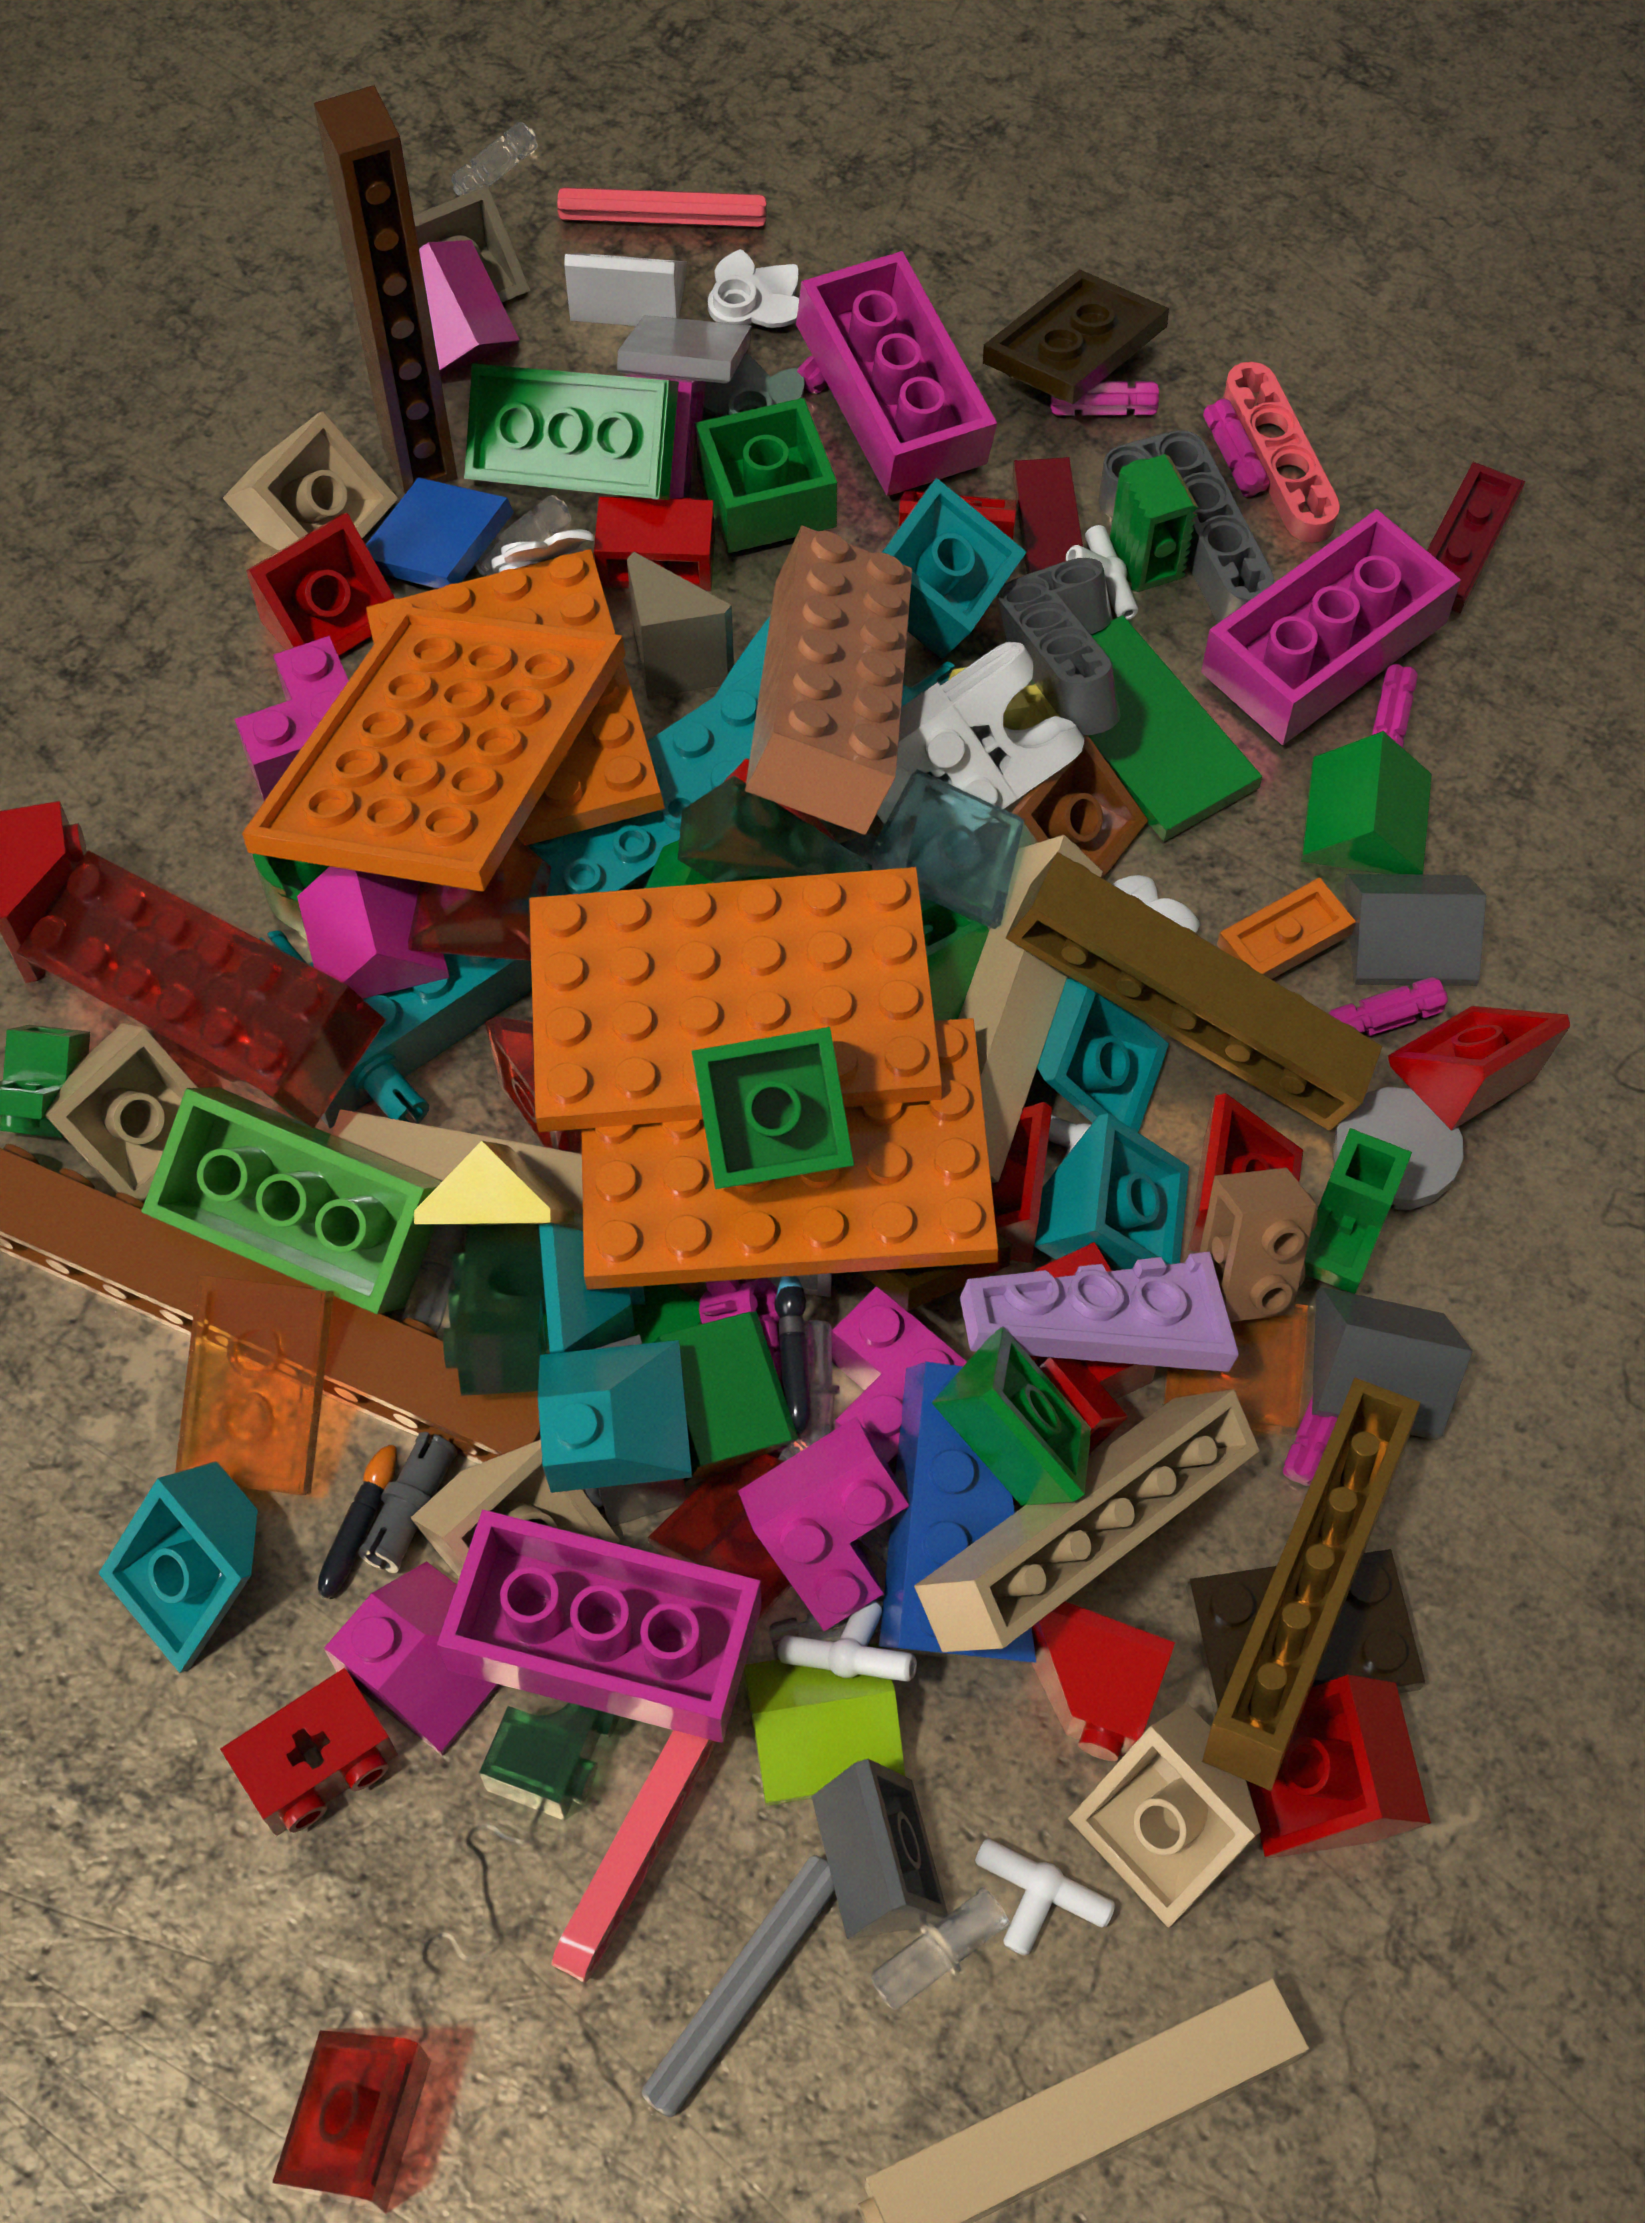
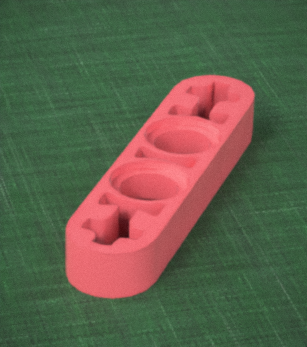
(1287, 449)
(631, 1855)

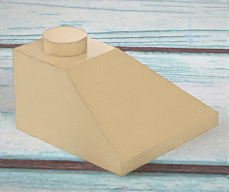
(307, 484)
(121, 1107)
(508, 1486)
(1169, 1816)

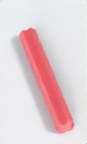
(662, 207)

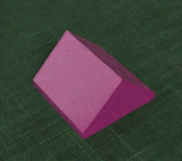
(463, 305)
(362, 930)

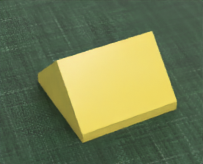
(493, 1188)

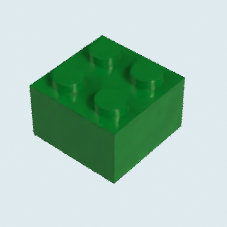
(766, 474)
(772, 1108)

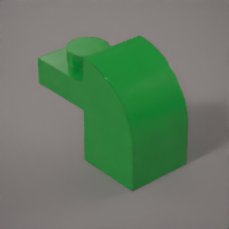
(34, 1071)
(1354, 1209)

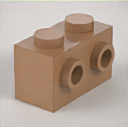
(1259, 1241)

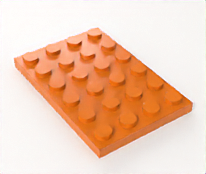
(437, 748)
(609, 763)
(664, 971)
(906, 1203)

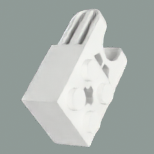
(962, 737)

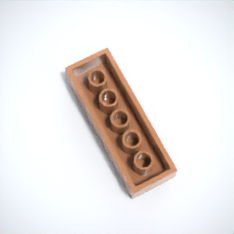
(832, 681)

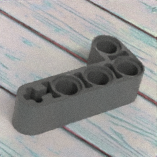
(1222, 544)
(1053, 619)

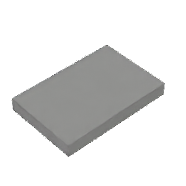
(684, 349)

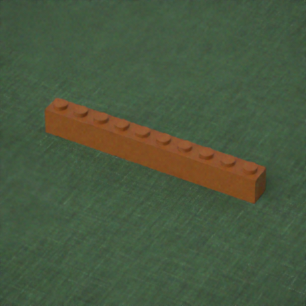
(153, 1268)

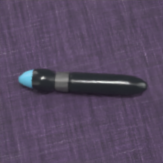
(790, 1307)

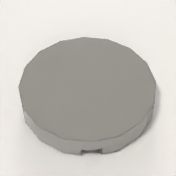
(1407, 1122)

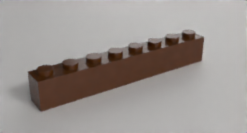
(387, 283)

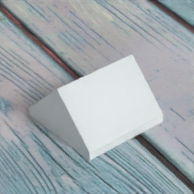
(623, 288)

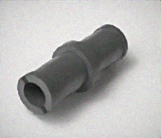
(403, 1498)

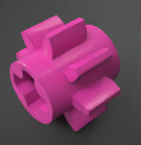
(738, 1297)

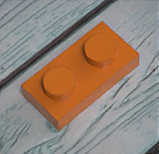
(1289, 930)

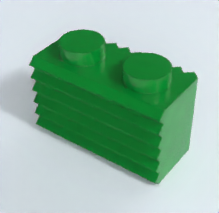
(1152, 522)

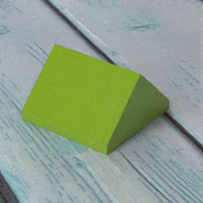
(818, 1726)

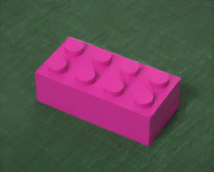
(895, 373)
(1329, 626)
(601, 1625)

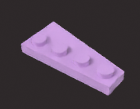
(1120, 1316)

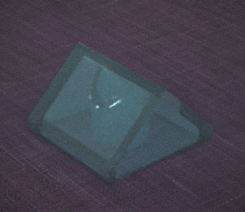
(956, 843)

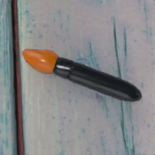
(357, 1521)

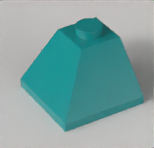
(955, 565)
(1101, 1056)
(1117, 1194)
(579, 1316)
(613, 1416)
(184, 1559)

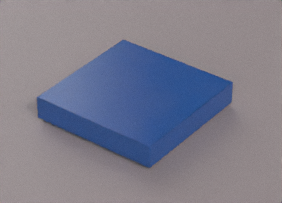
(437, 533)

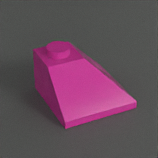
(396, 1658)

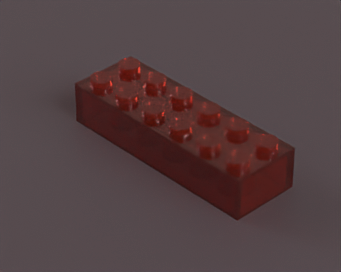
(203, 987)

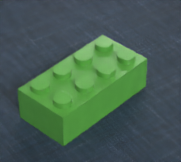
(292, 1198)

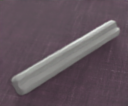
(740, 1988)

